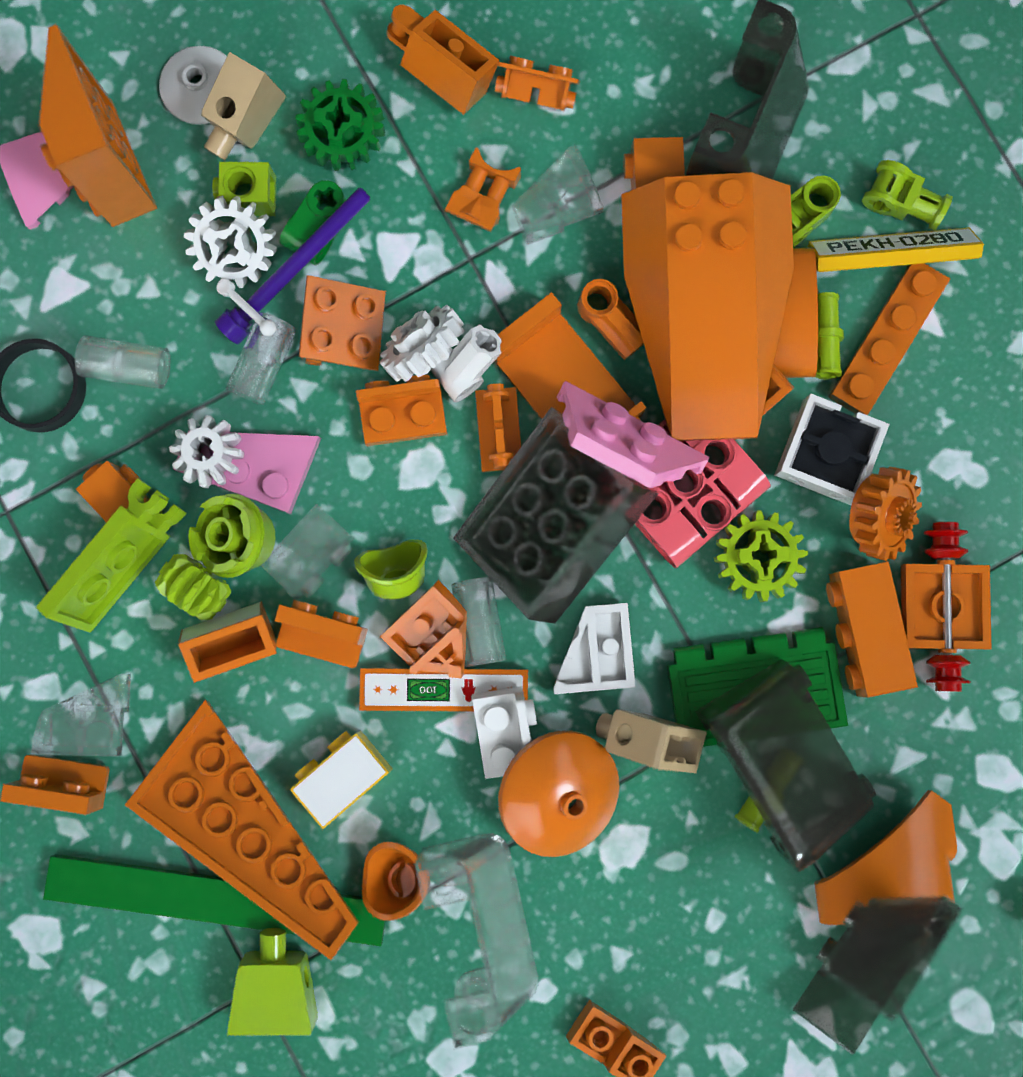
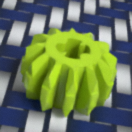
(192, 587)

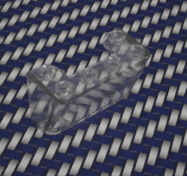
(485, 874)

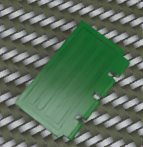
(700, 681)

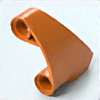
(798, 338)
(903, 864)

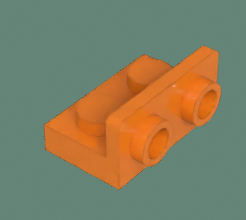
(401, 410)
(58, 785)

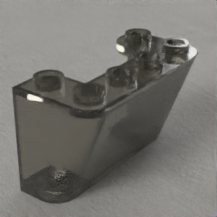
(774, 68)

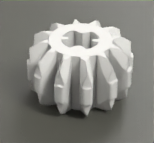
(195, 463)

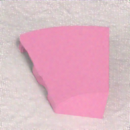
(31, 179)

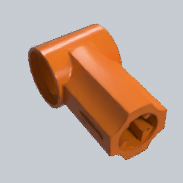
(614, 323)

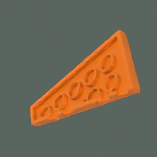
(227, 819)

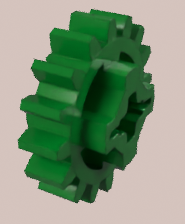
(327, 113)

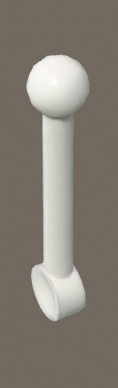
(227, 289)

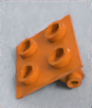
(341, 324)

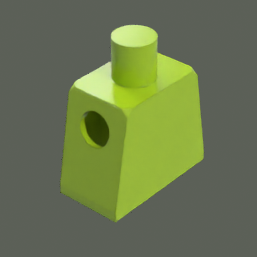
(273, 990)

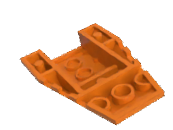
(709, 294)

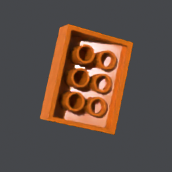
(88, 137)

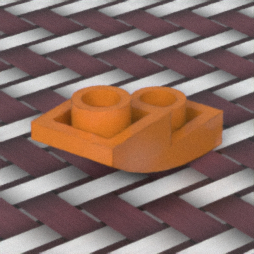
(614, 1043)

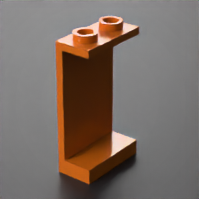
(545, 352)

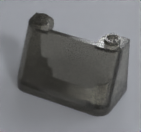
(789, 762)

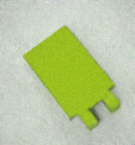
(111, 560)

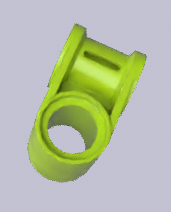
(807, 215)

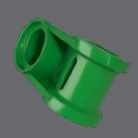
(311, 216)

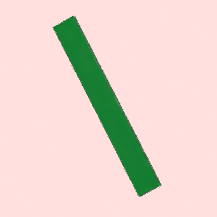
(176, 896)

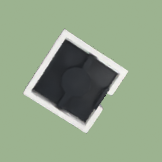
(831, 449)

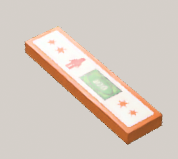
(432, 691)

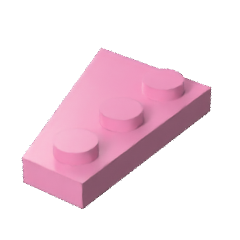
(271, 468)

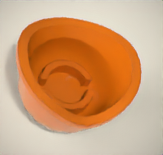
(391, 881)

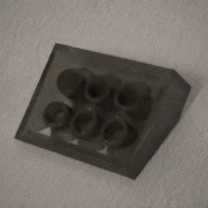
(551, 521)

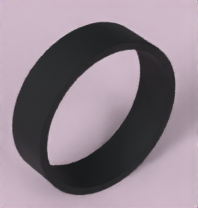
(77, 397)

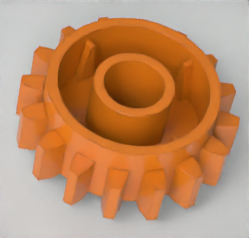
(885, 512)

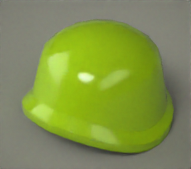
(394, 570)

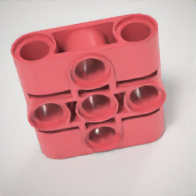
(727, 486)

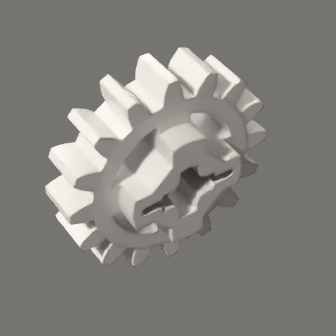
(216, 234)
(422, 343)

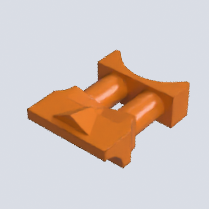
(475, 207)

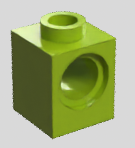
(255, 173)

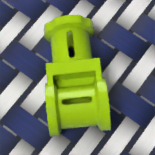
(905, 195)

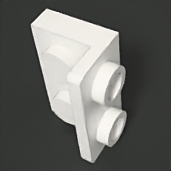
(502, 727)

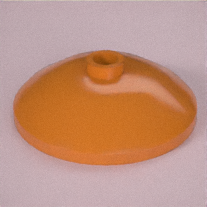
(545, 781)

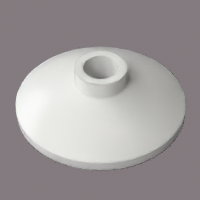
(180, 96)

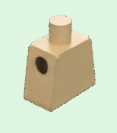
(239, 106)
(651, 740)

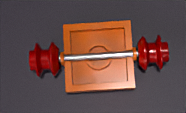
(946, 606)

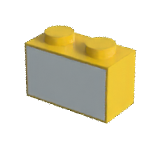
(341, 778)

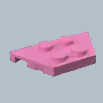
(625, 442)

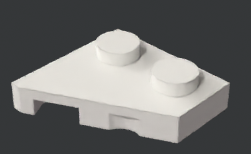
(598, 652)

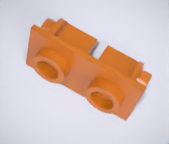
(521, 79)
(497, 426)

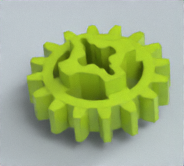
(761, 538)

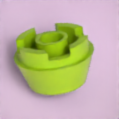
(231, 536)

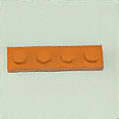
(889, 338)

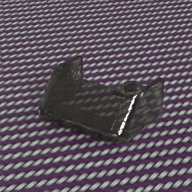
(874, 964)

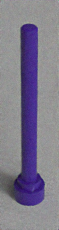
(236, 323)

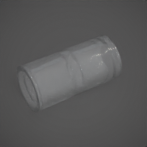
(260, 361)
(122, 362)
(483, 625)

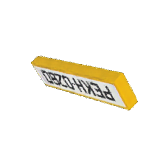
(896, 249)

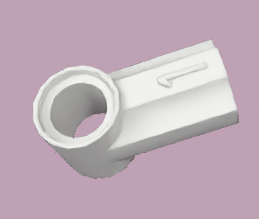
(468, 361)

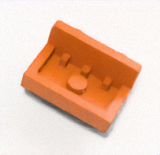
(320, 637)

